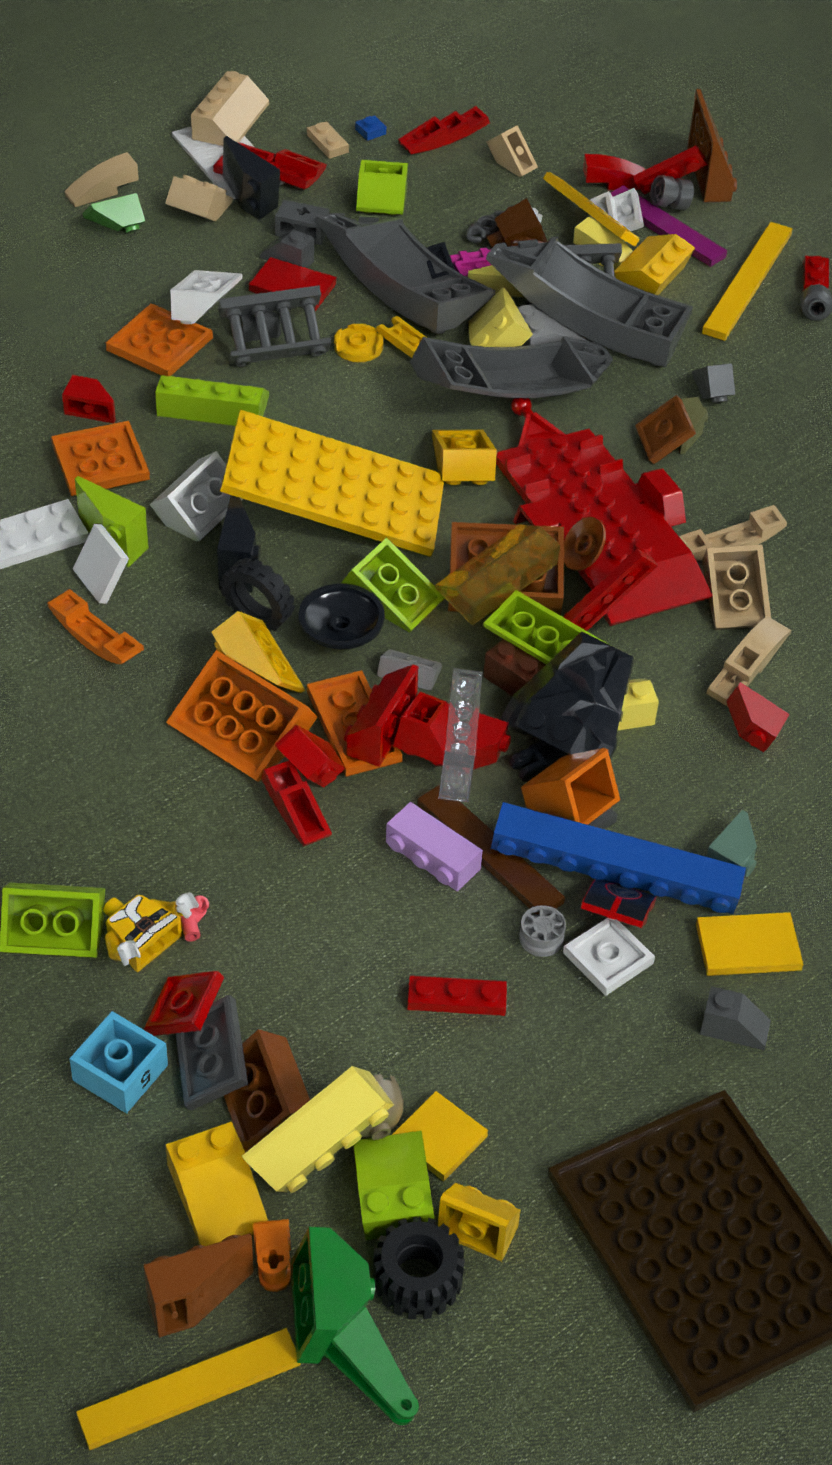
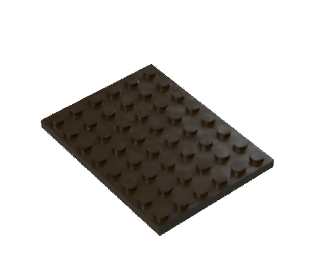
(705, 1246)

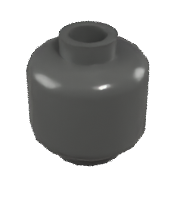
(816, 302)

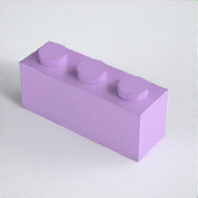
(433, 846)

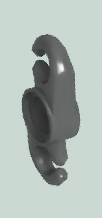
(479, 229)

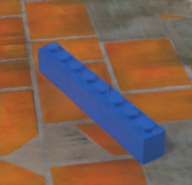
(618, 858)

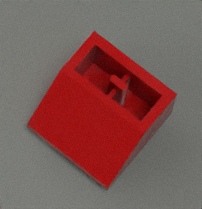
(424, 728)

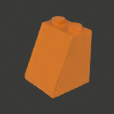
(574, 787)

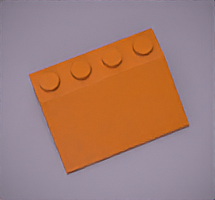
(238, 715)

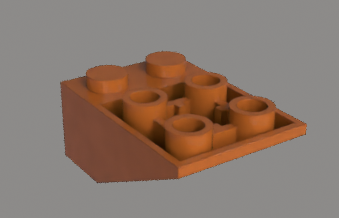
(194, 1283)

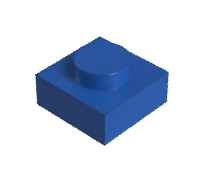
(370, 127)

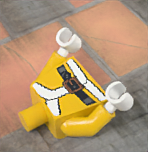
(144, 927)

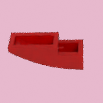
(610, 170)
(295, 803)

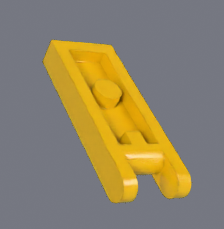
(401, 335)

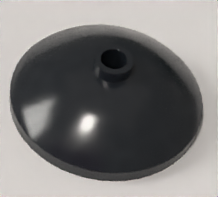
(341, 616)

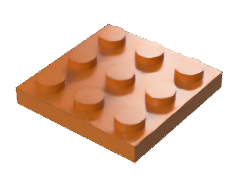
(158, 341)
(101, 455)

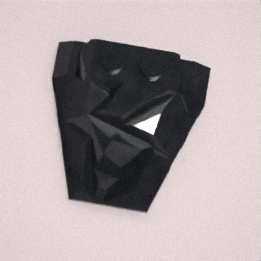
(575, 698)

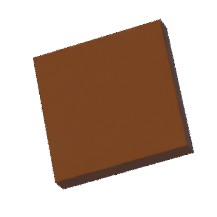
(665, 429)

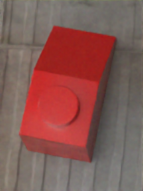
(88, 399)
(755, 717)
(491, 740)
(311, 755)

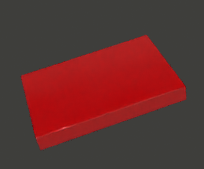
(282, 275)

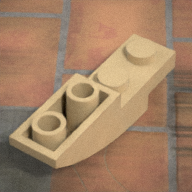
(749, 658)

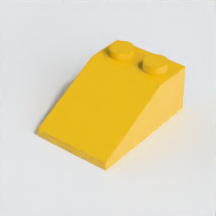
(464, 456)
(253, 646)
(215, 1184)

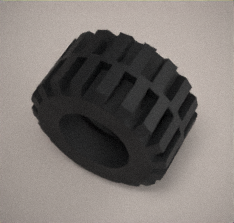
(412, 1293)

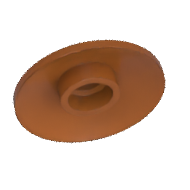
(584, 543)

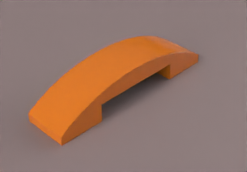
(91, 631)

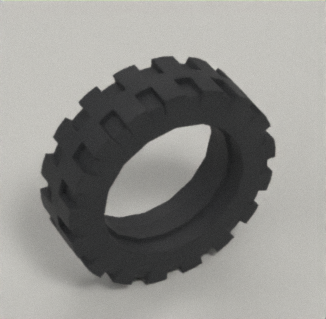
(267, 582)

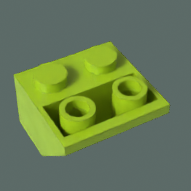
(382, 187)

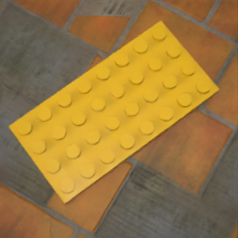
(333, 483)

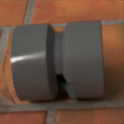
(672, 192)

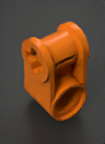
(272, 1251)

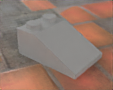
(544, 327)

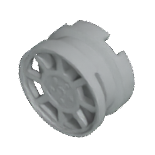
(544, 932)

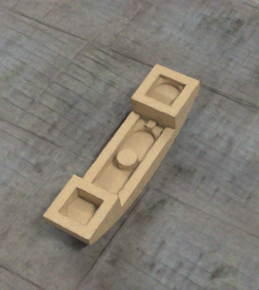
(760, 527)

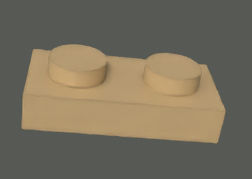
(327, 139)

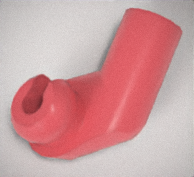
(190, 925)

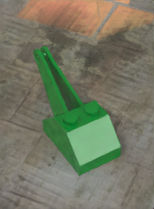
(332, 1321)

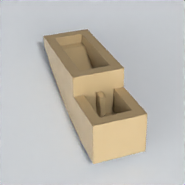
(103, 180)

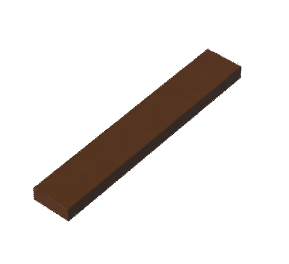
(508, 869)

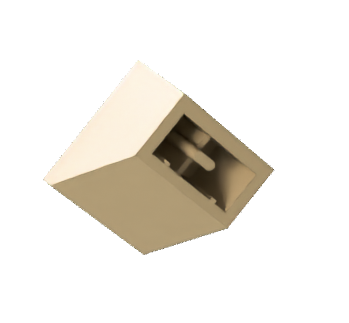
(198, 197)

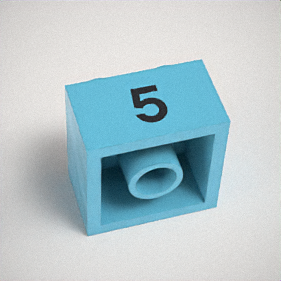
(119, 1062)

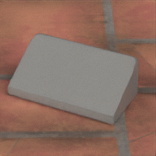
(396, 660)

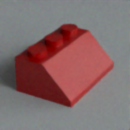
(379, 719)

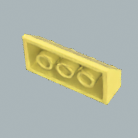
(319, 1130)

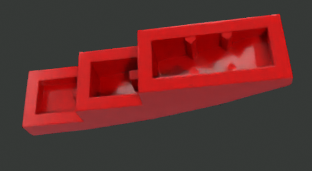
(442, 132)

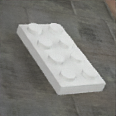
(40, 533)

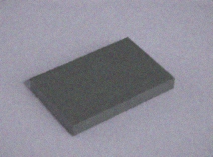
(212, 1058)

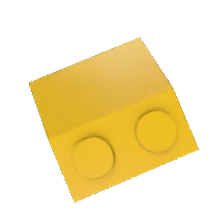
(479, 1220)

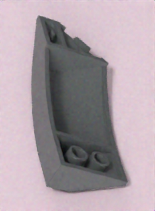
(396, 271)
(592, 300)
(512, 371)

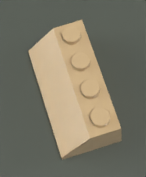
(228, 109)

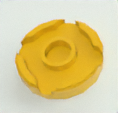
(358, 343)

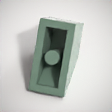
(736, 844)

